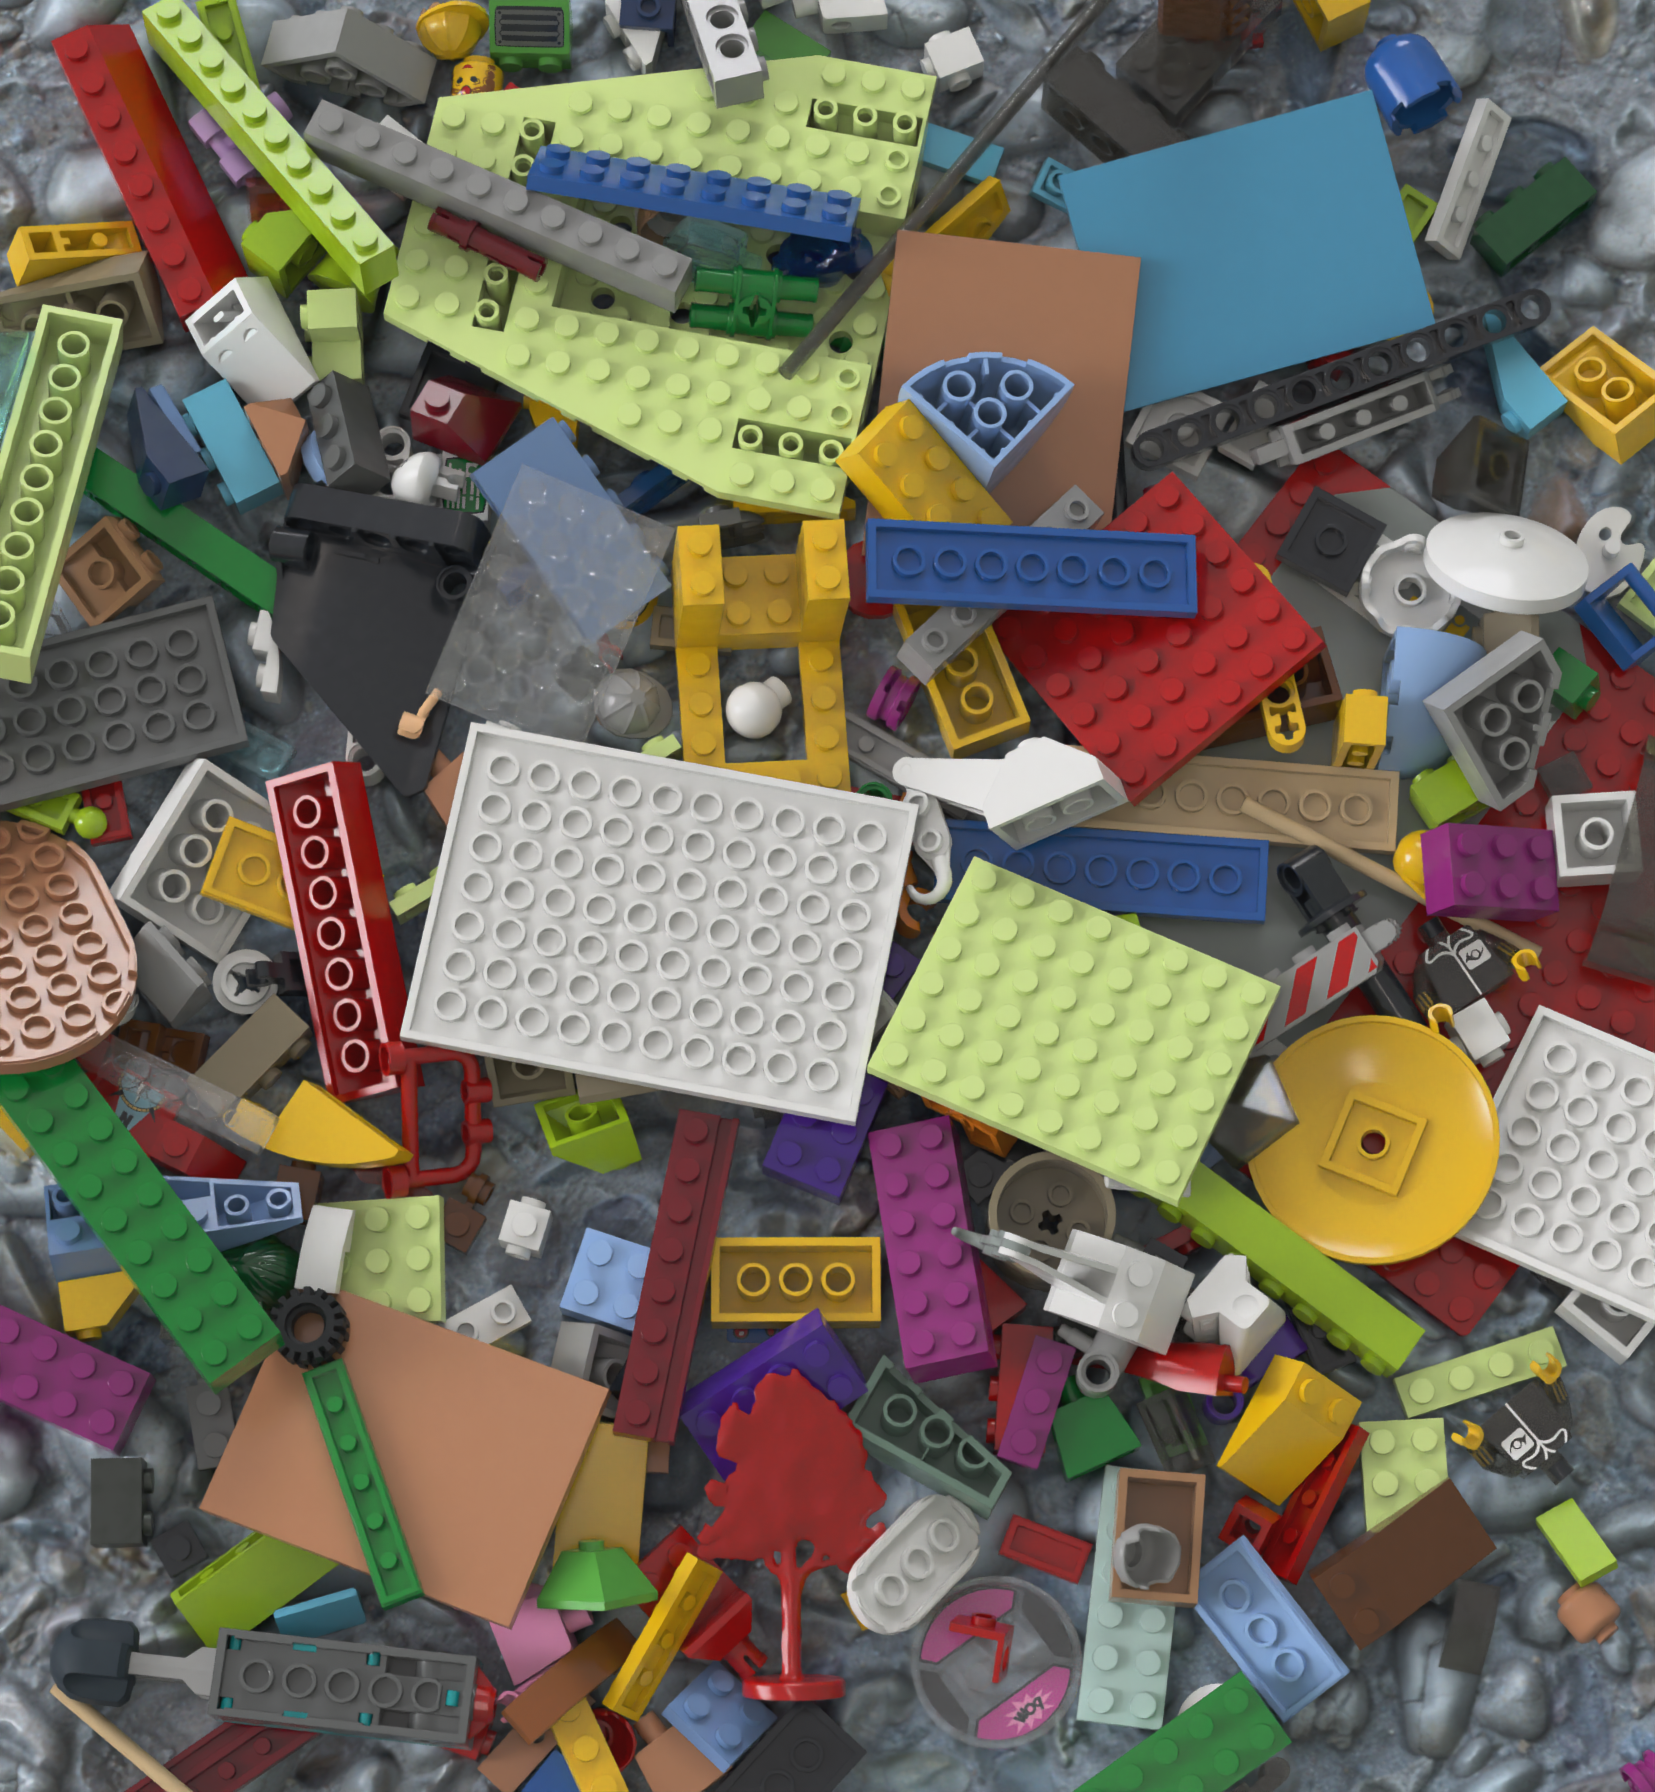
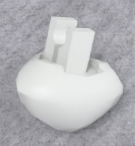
(424, 479)

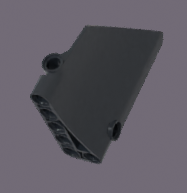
(370, 611)

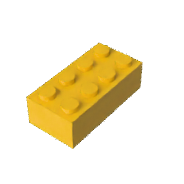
(914, 472)
(974, 694)
(785, 1278)

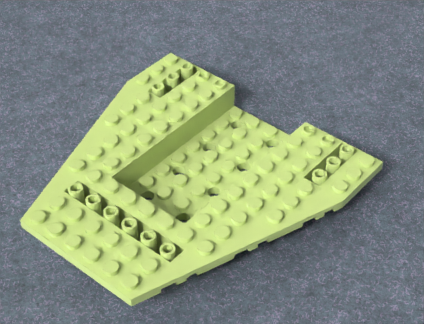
(630, 371)

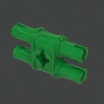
(742, 286)

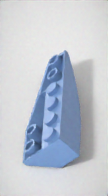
(226, 1209)

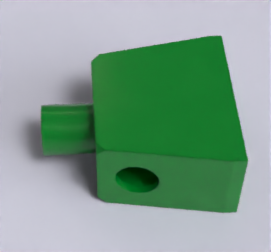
(1089, 1432)

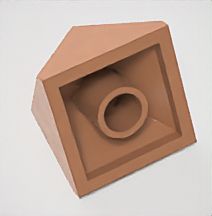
(281, 437)

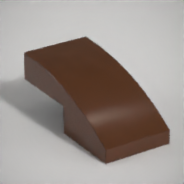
(175, 1046)

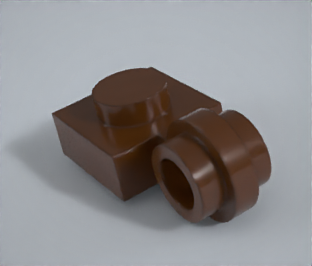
(461, 1221)

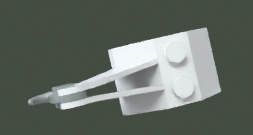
(1100, 1284)

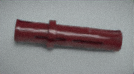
(498, 249)

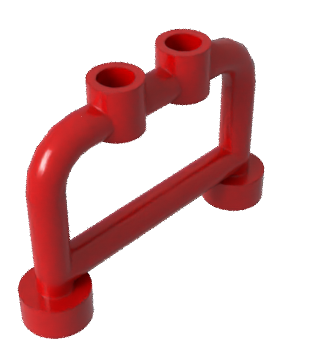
(474, 1130)

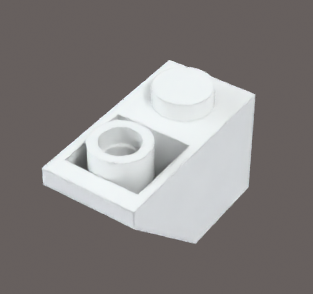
(641, 45)

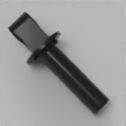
(1328, 905)

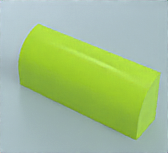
(247, 1585)

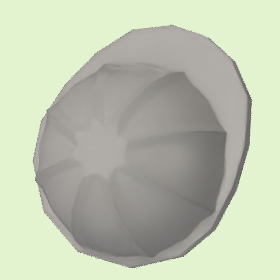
(634, 705)

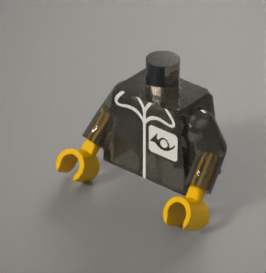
(1462, 969)
(1526, 1429)

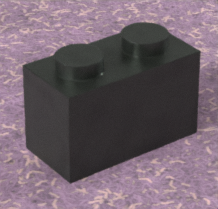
(120, 1502)

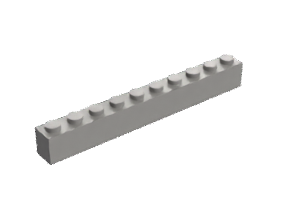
(499, 205)

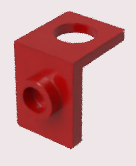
(986, 1626)

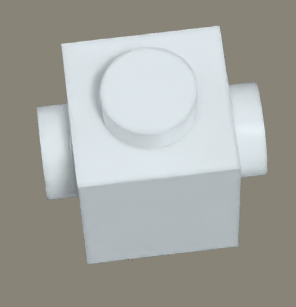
(952, 59)
(1480, 1033)
(525, 1228)

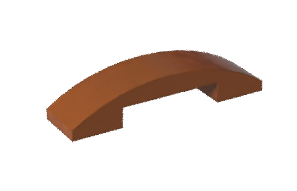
(570, 1681)

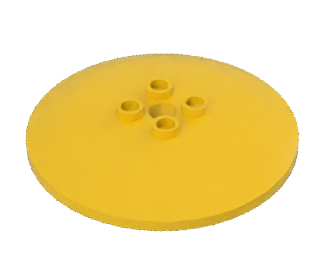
(1437, 1130)

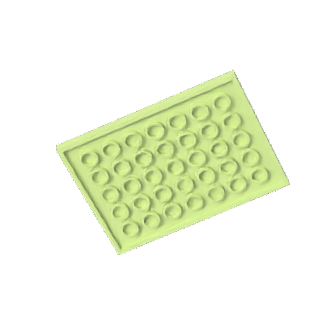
(1074, 1030)

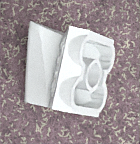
(1232, 1312)

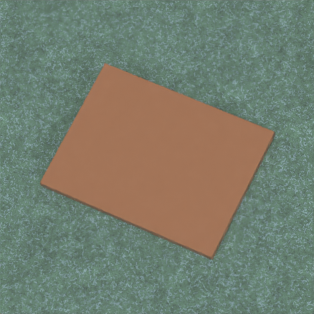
(1029, 304)
(466, 1439)

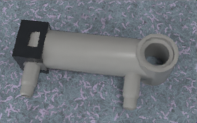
(1106, 1349)

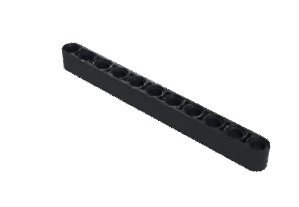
(1358, 370)

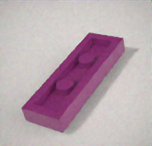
(1036, 1402)

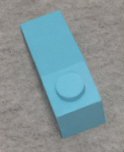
(1521, 388)

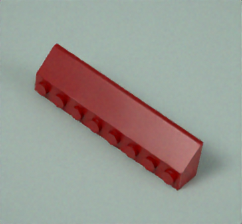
(149, 164)
(341, 925)

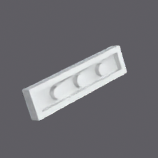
(1468, 179)

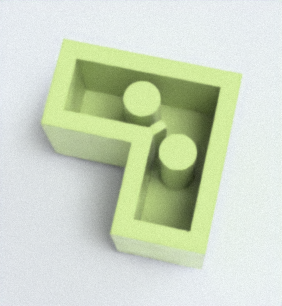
(335, 328)

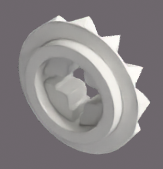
(226, 986)

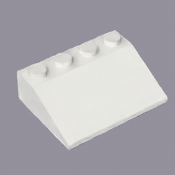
(175, 853)

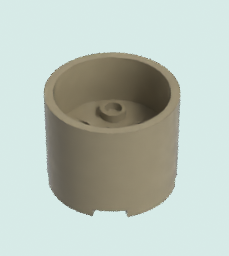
(1053, 1189)

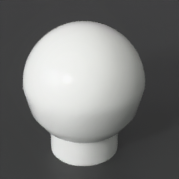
(757, 707)

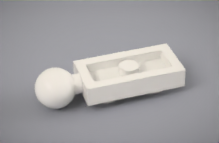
(491, 1317)

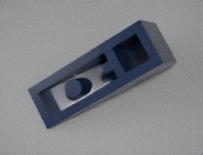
(163, 459)

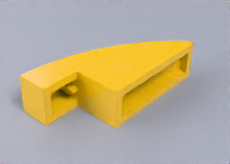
(330, 1134)

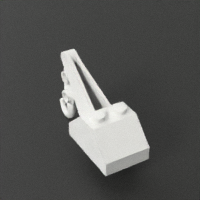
(1023, 797)

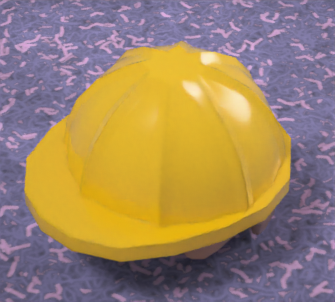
(452, 28)

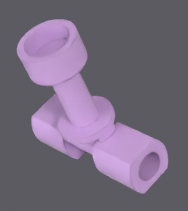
(232, 160)

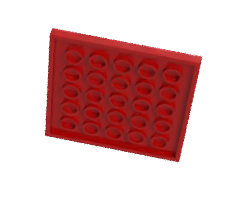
(1163, 688)

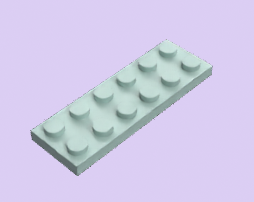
(1124, 1642)

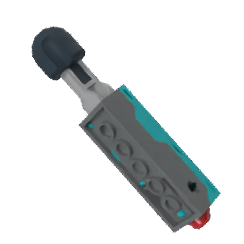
(290, 1682)

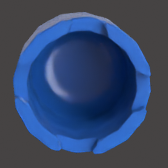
(1410, 83)

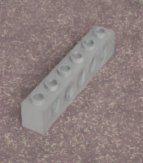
(727, 50)
(955, 628)

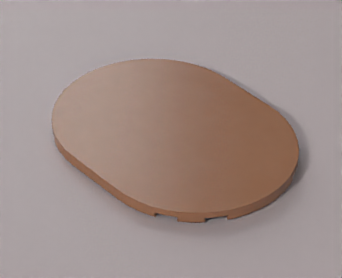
(62, 951)

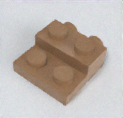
(109, 570)

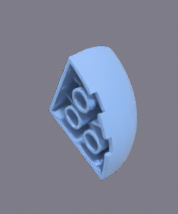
(988, 408)
(1412, 670)

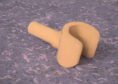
(411, 724)

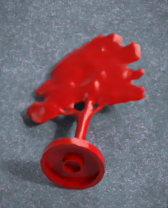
(792, 1482)

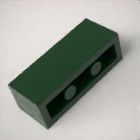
(1532, 215)

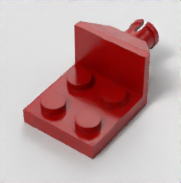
(723, 1621)

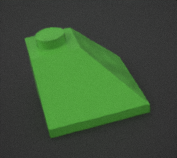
(595, 1580)

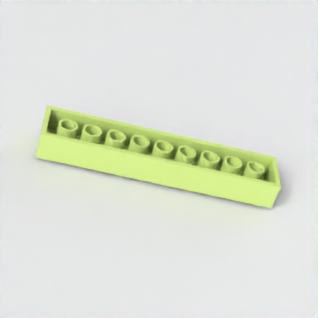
(47, 469)

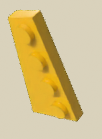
(972, 217)

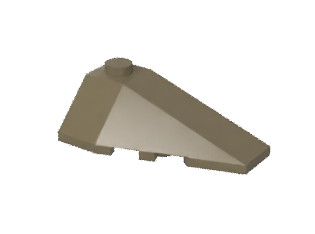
(109, 287)

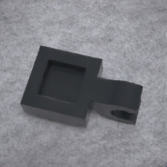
(284, 971)

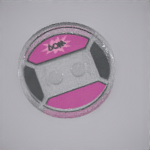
(956, 1669)

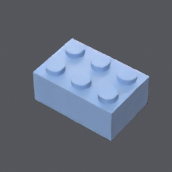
(606, 1282)

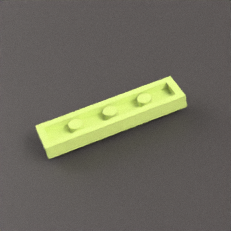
(1476, 1373)

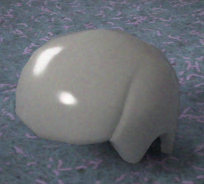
(1146, 1555)

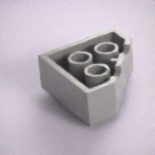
(350, 56)
(1499, 717)

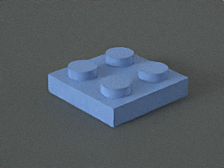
(718, 1716)

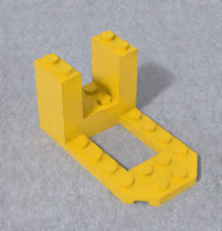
(763, 606)

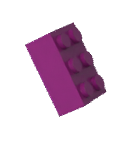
(1489, 872)

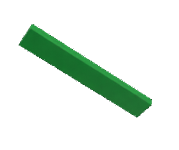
(363, 1484)

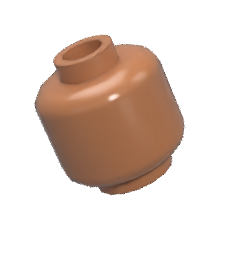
(1588, 1613)

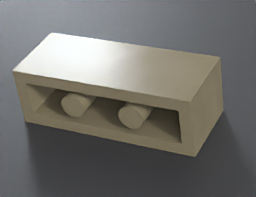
(258, 1050)

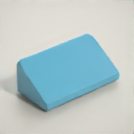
(322, 1615)

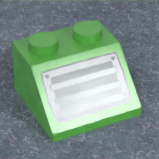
(531, 34)

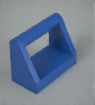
(1609, 626)

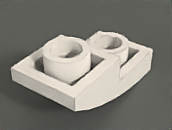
(269, 675)
(324, 1248)

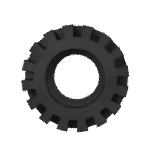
(334, 1327)

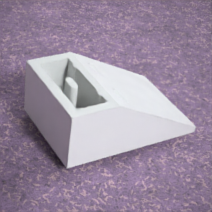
(252, 342)

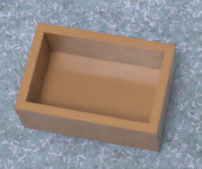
(1174, 1504)

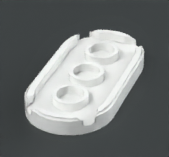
(913, 1564)

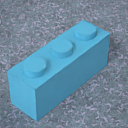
(231, 447)

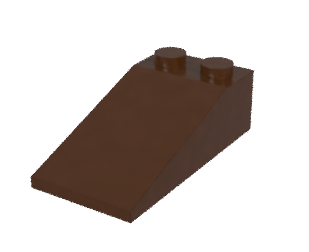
(1402, 1563)

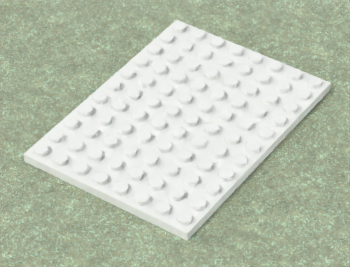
(661, 923)

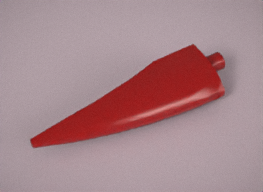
(1188, 1368)

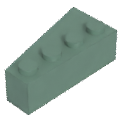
(925, 1442)

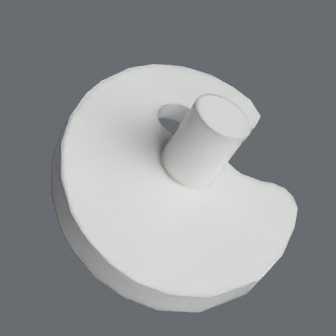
(1608, 556)

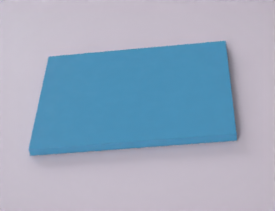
(1255, 247)

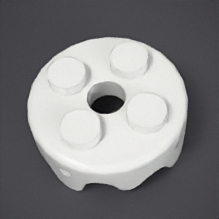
(1379, 593)

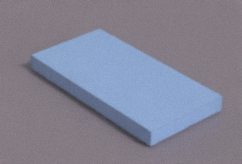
(1266, 1630)

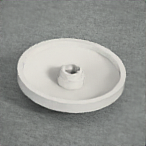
(1506, 563)

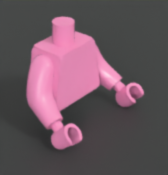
(536, 1641)

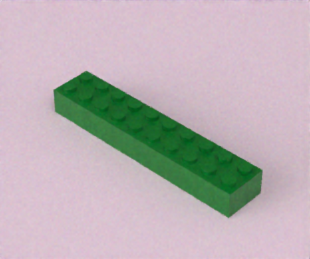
(140, 1221)

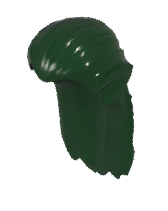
(265, 1268)

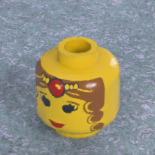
(476, 75)

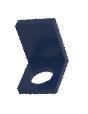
(650, 16)

